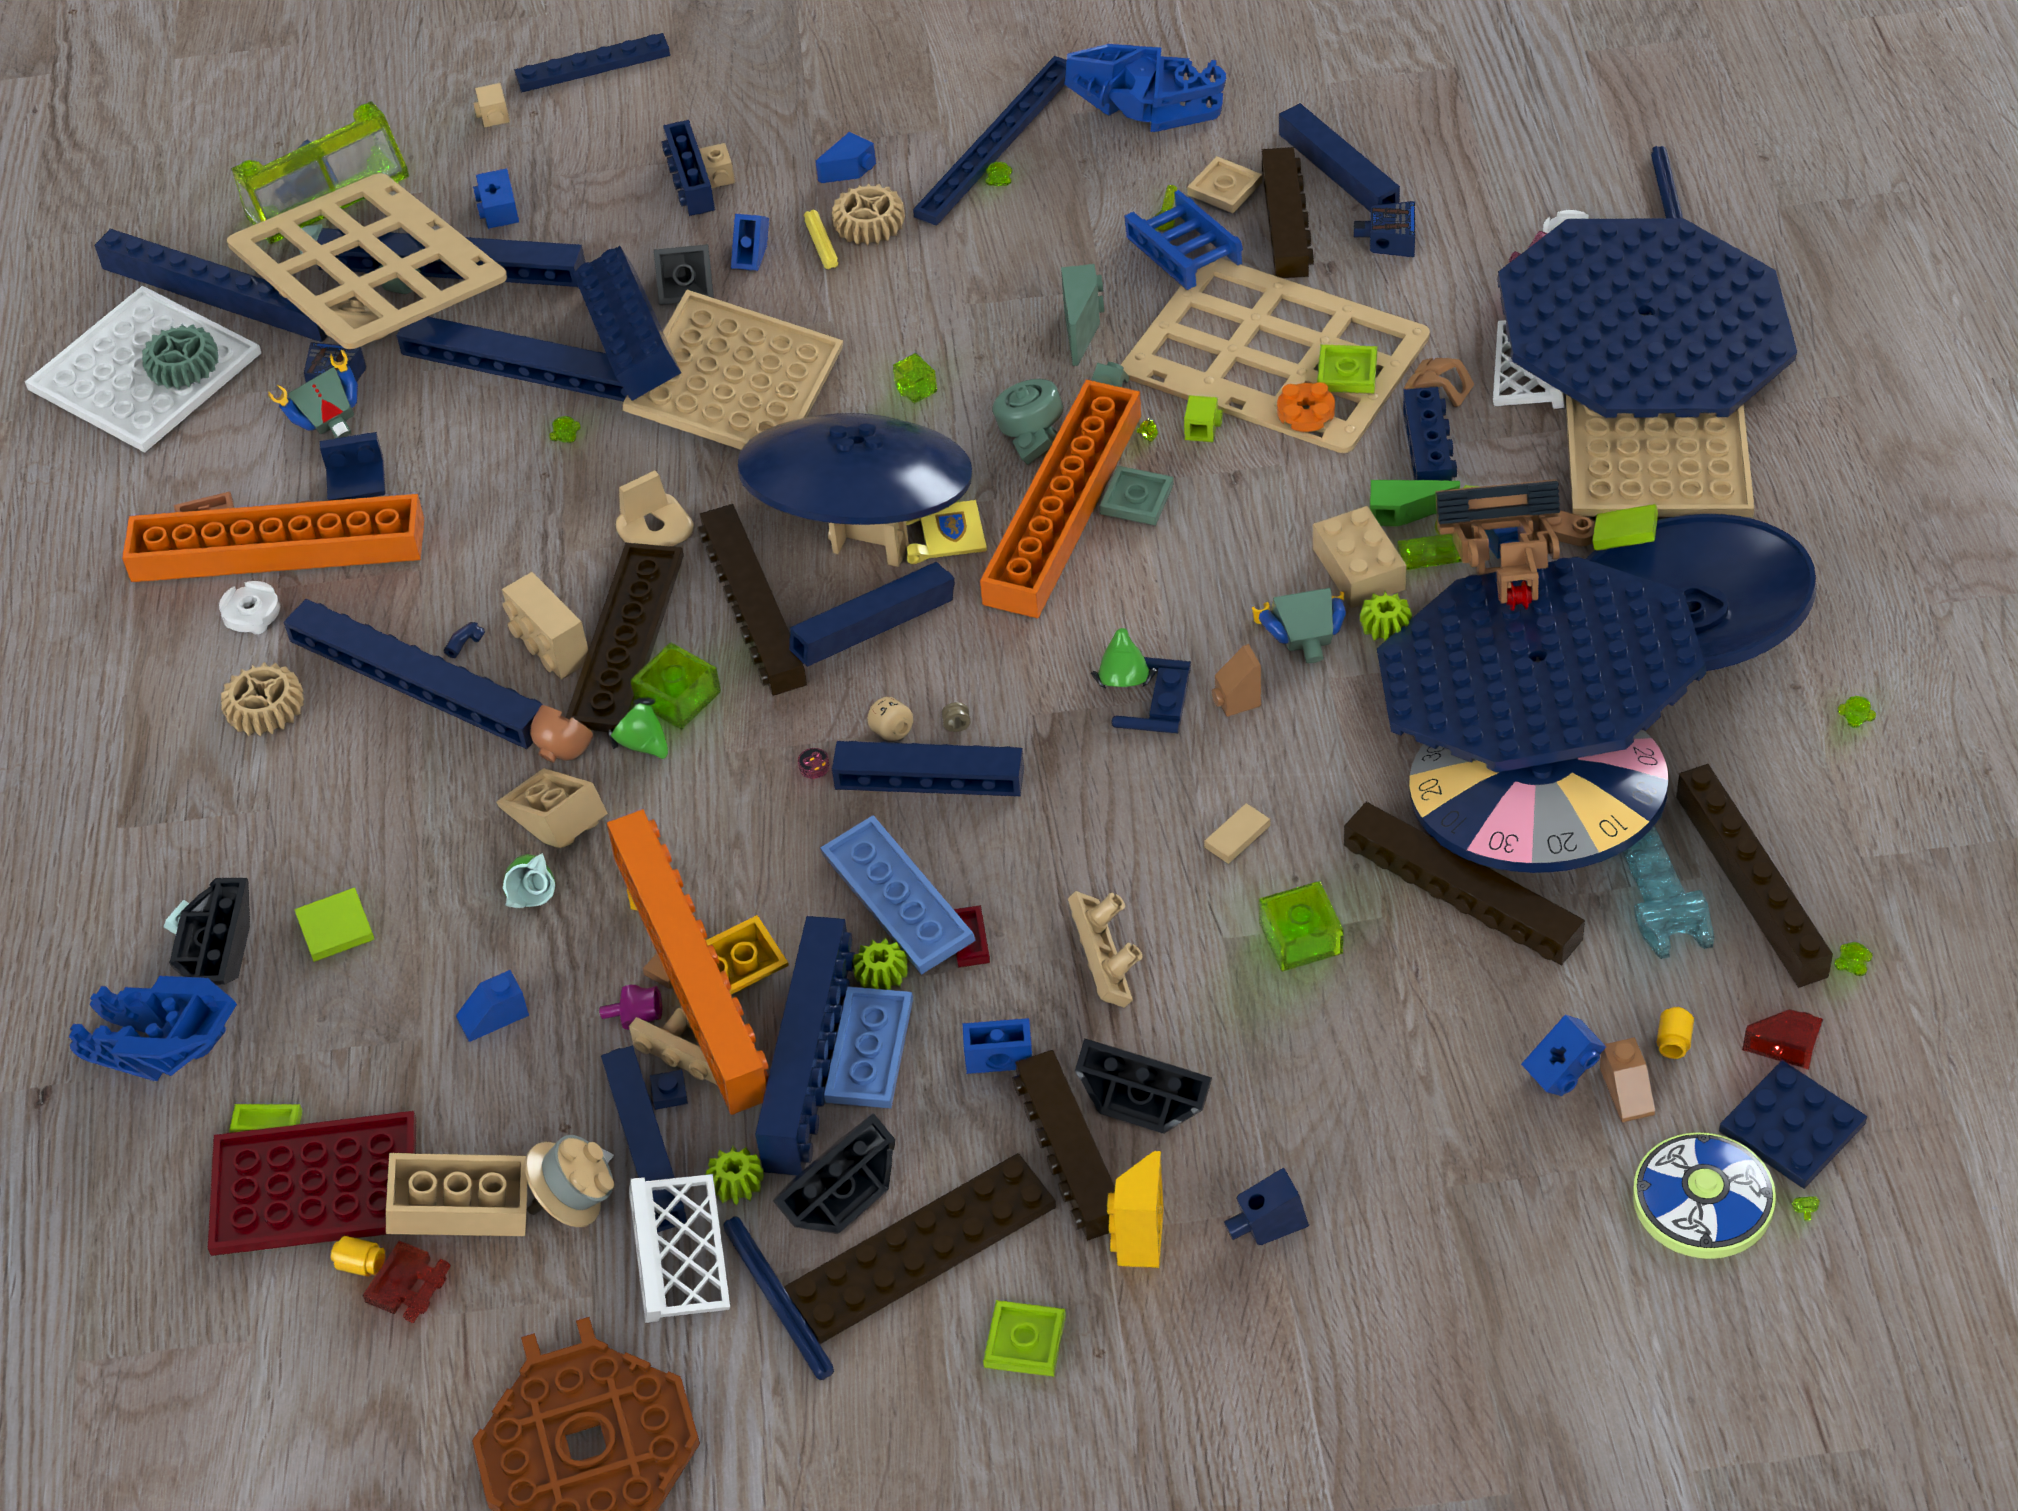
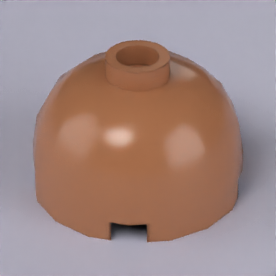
(558, 736)

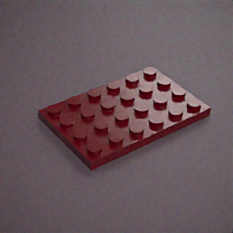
(304, 1182)

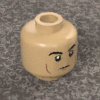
(890, 719)

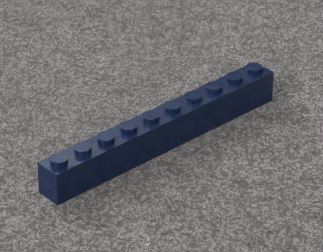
(523, 260)
(203, 282)
(511, 356)
(413, 672)

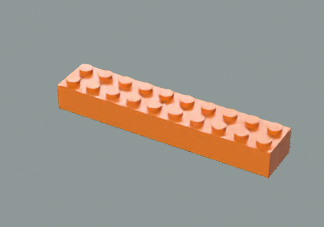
(1060, 499)
(274, 538)
(689, 961)

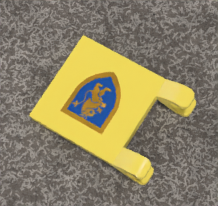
(949, 533)

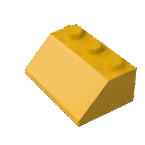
(747, 953)
(1137, 1214)

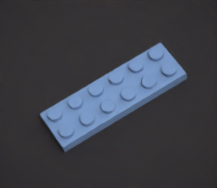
(897, 894)

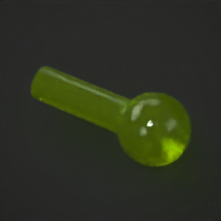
(1168, 203)

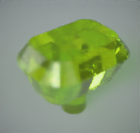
(1148, 430)
(1806, 1205)

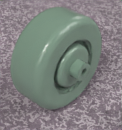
(1027, 407)

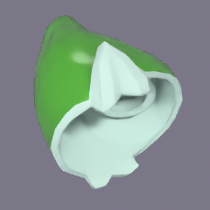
(528, 882)

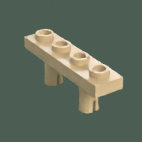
(1103, 960)
(668, 1045)

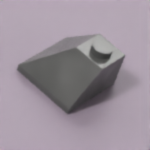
(682, 270)

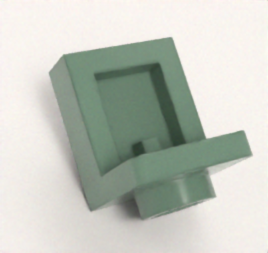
(1110, 374)
(1033, 445)

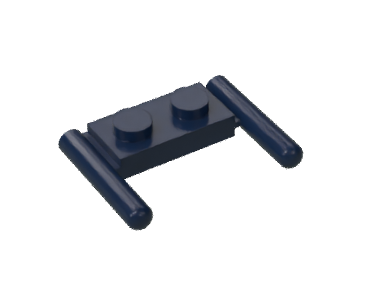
(1167, 698)

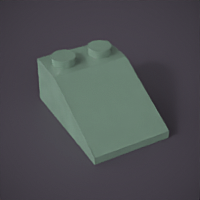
(1081, 306)

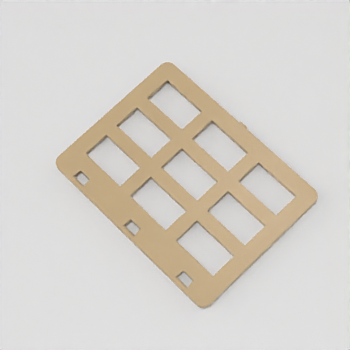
(403, 212)
(1258, 406)

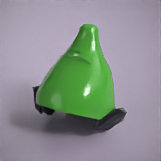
(1123, 664)
(640, 730)

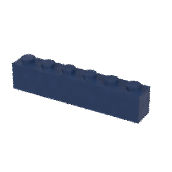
(928, 768)

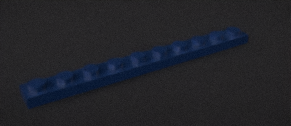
(992, 143)

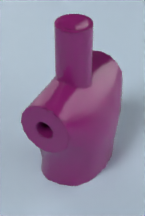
(635, 1002)

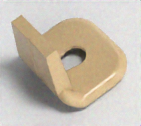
(645, 497)

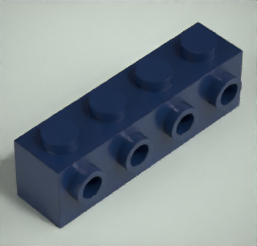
(688, 167)
(1428, 435)

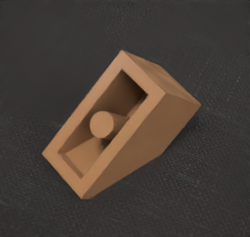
(1238, 683)
(1627, 1079)

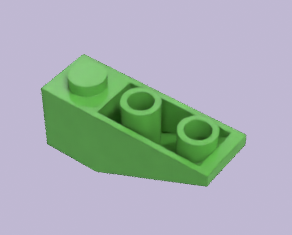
(1405, 500)

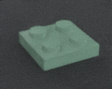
(1136, 495)

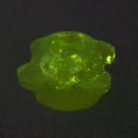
(998, 174)
(564, 429)
(1857, 711)
(1856, 952)

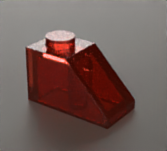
(1785, 1037)

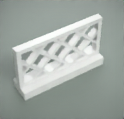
(1522, 394)
(648, 1242)

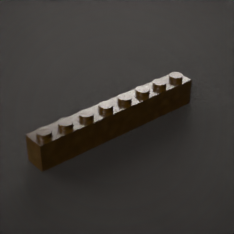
(752, 599)
(1754, 876)
(1464, 884)

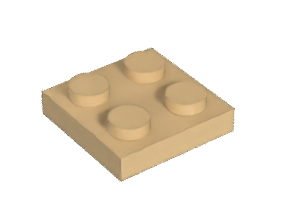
(1224, 184)

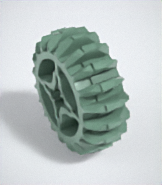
(180, 356)

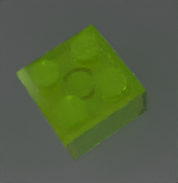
(678, 684)
(1301, 926)

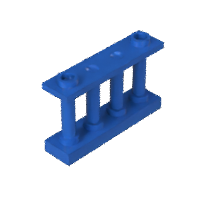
(1172, 257)

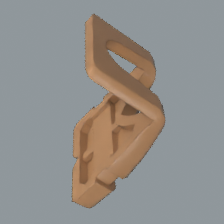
(1428, 376)

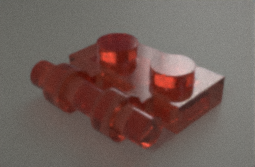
(397, 1277)

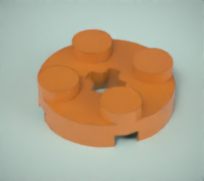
(1296, 396)

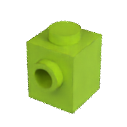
(1202, 418)

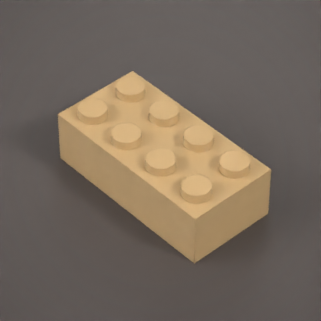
(456, 1195)

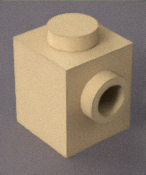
(491, 105)
(718, 165)

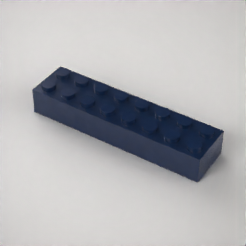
(626, 323)
(804, 1046)

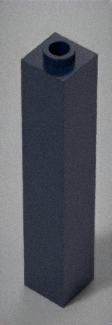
(1337, 158)
(871, 614)
(640, 1127)

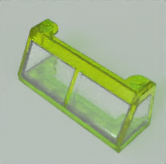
(320, 168)

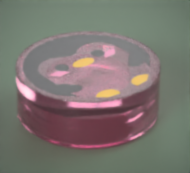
(813, 763)

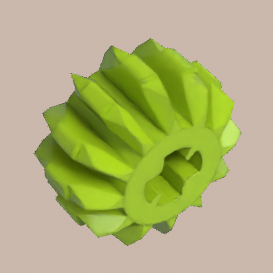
(1384, 615)
(880, 965)
(735, 1174)

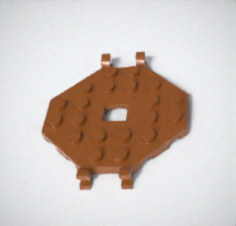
(570, 1390)

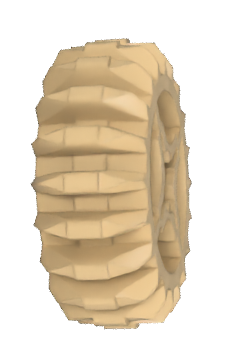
(868, 214)
(262, 699)

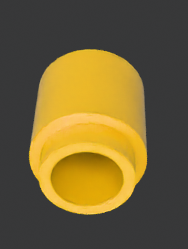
(1675, 1032)
(357, 1256)

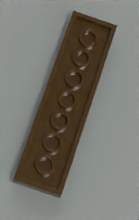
(625, 634)
(919, 1247)

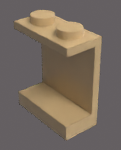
(891, 535)

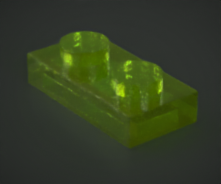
(1428, 551)

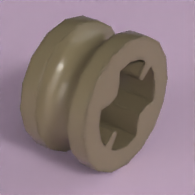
(956, 717)

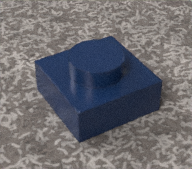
(668, 1089)

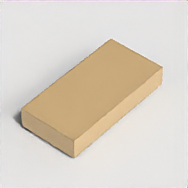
(1237, 833)

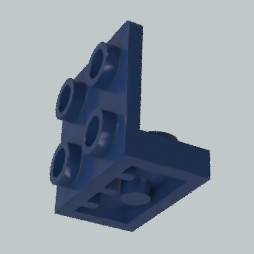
(353, 467)

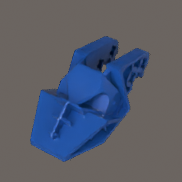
(1146, 85)
(177, 1014)

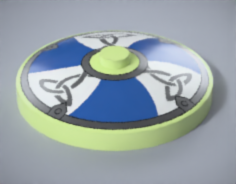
(1704, 1195)

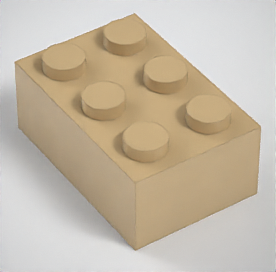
(1359, 556)
(545, 625)

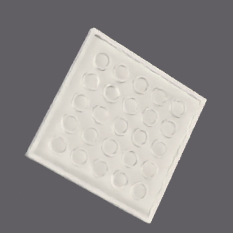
(105, 379)

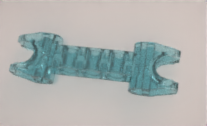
(1665, 903)

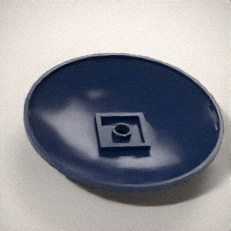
(854, 469)

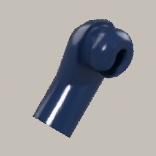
(460, 637)

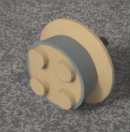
(568, 1179)

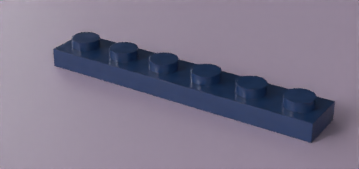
(592, 62)

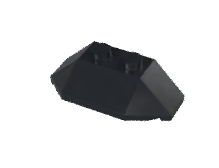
(213, 932)
(1140, 1087)
(841, 1180)

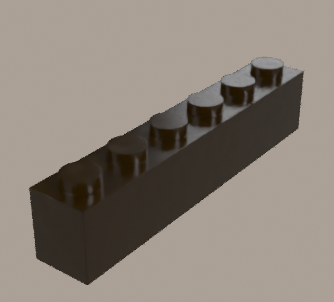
(1286, 213)
(1068, 1141)

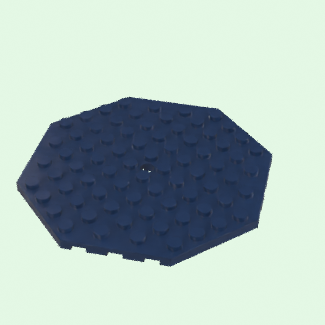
(1711, 331)
(1609, 664)

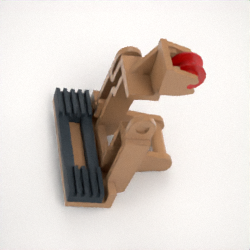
(1519, 505)

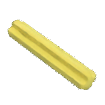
(820, 239)

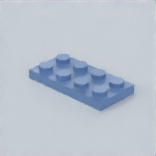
(868, 1047)

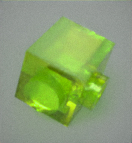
(914, 378)

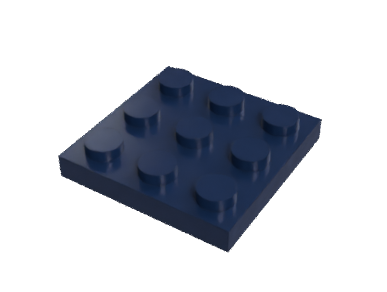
(1793, 1124)

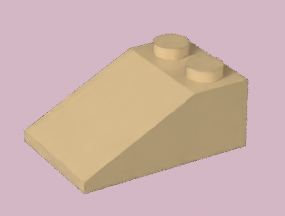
(554, 806)

